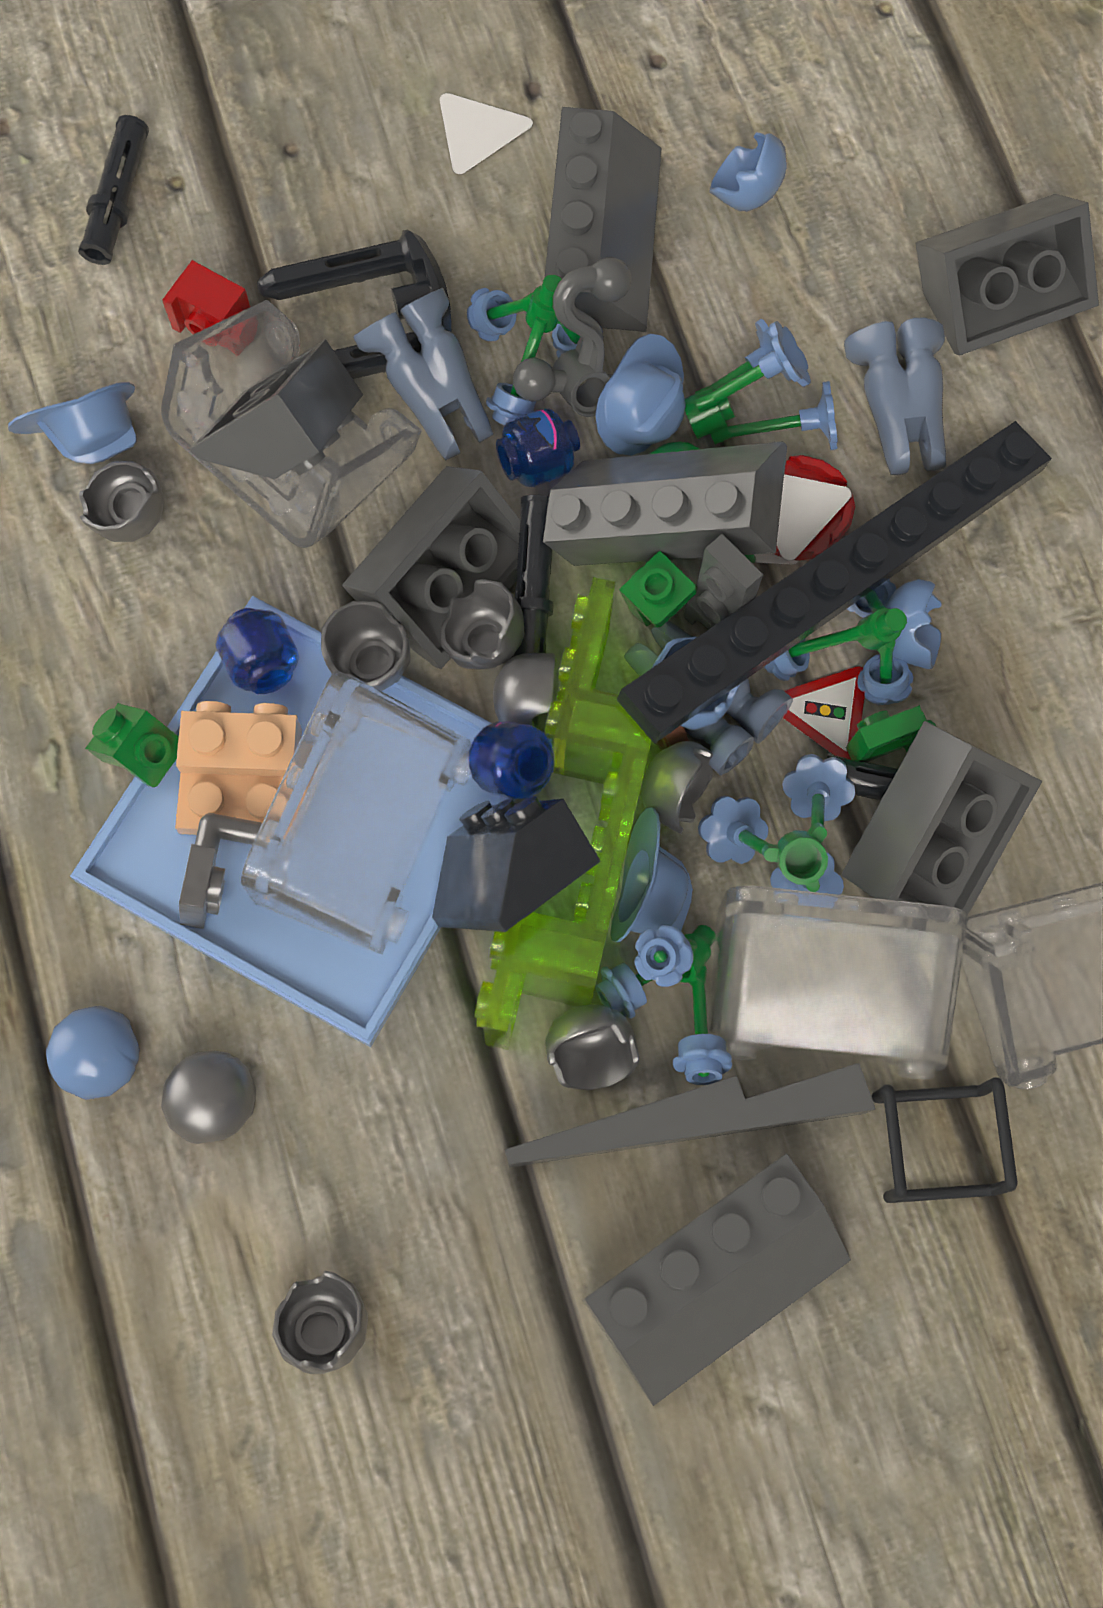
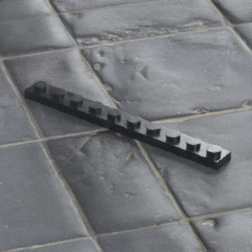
(830, 583)

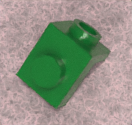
(657, 591)
(884, 734)
(134, 742)

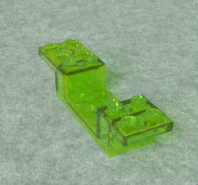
(592, 743)

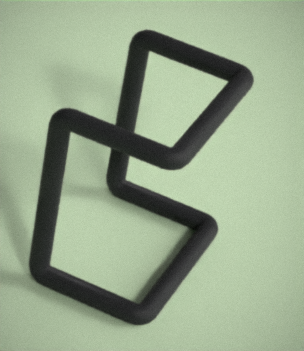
(899, 1194)

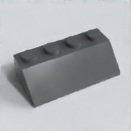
(605, 209)
(668, 504)
(718, 1279)

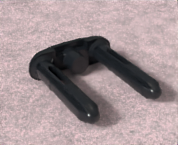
(356, 266)

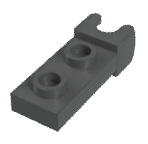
(723, 584)

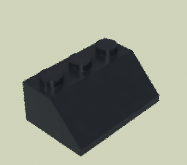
(509, 863)

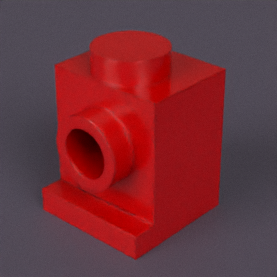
(202, 299)

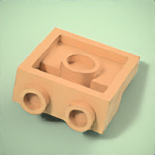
(232, 761)

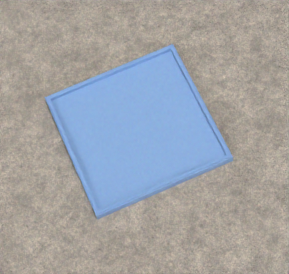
(143, 861)

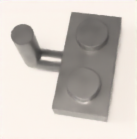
(203, 880)

